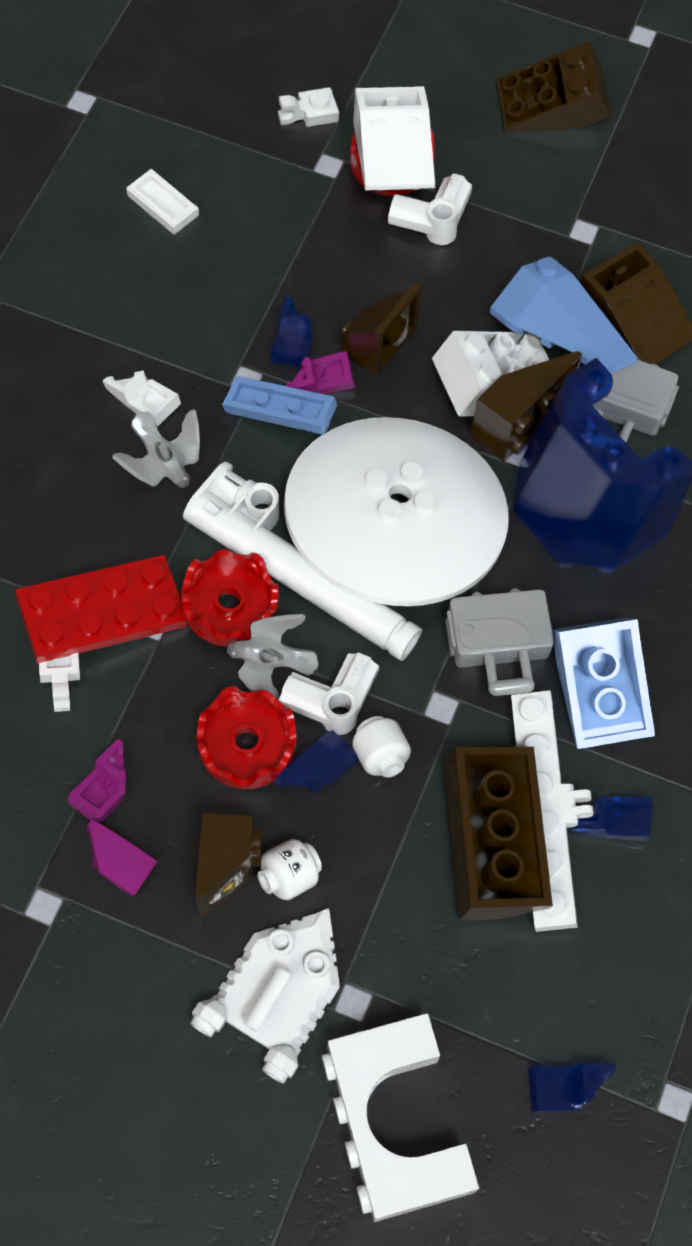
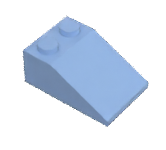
(604, 681)

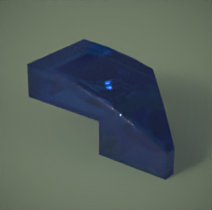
(292, 337)
(319, 764)
(619, 819)
(566, 1087)

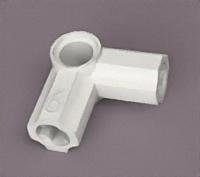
(438, 217)
(348, 691)

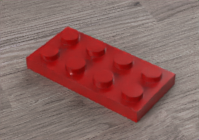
(100, 608)

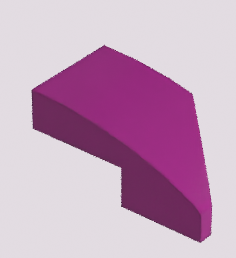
(325, 374)
(103, 787)
(118, 859)

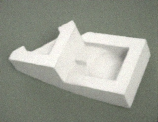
(144, 395)

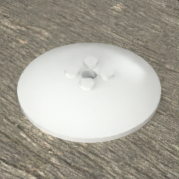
(389, 549)

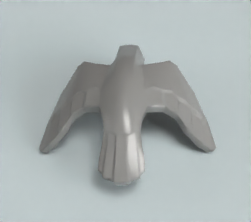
(162, 456)
(267, 651)

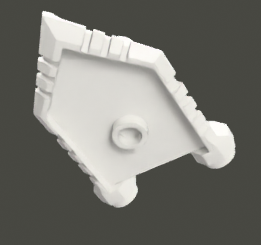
(277, 991)

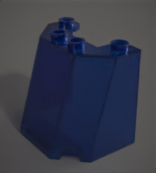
(588, 489)

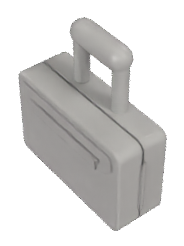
(639, 398)
(499, 631)

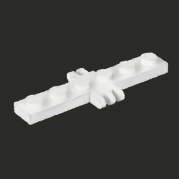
(536, 728)

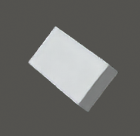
(162, 201)

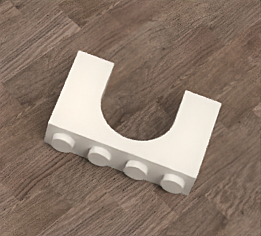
(392, 1181)

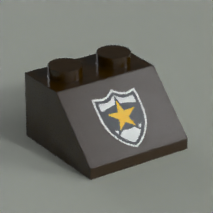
(225, 858)

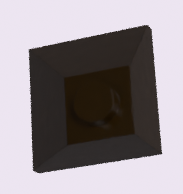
(382, 329)

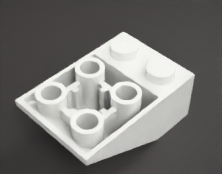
(394, 138)
(476, 359)

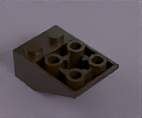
(555, 93)
(640, 304)
(517, 404)

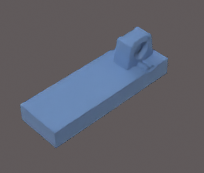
(280, 405)

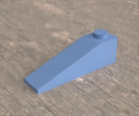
(556, 308)

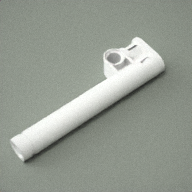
(228, 514)

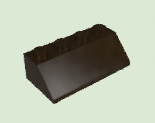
(497, 832)

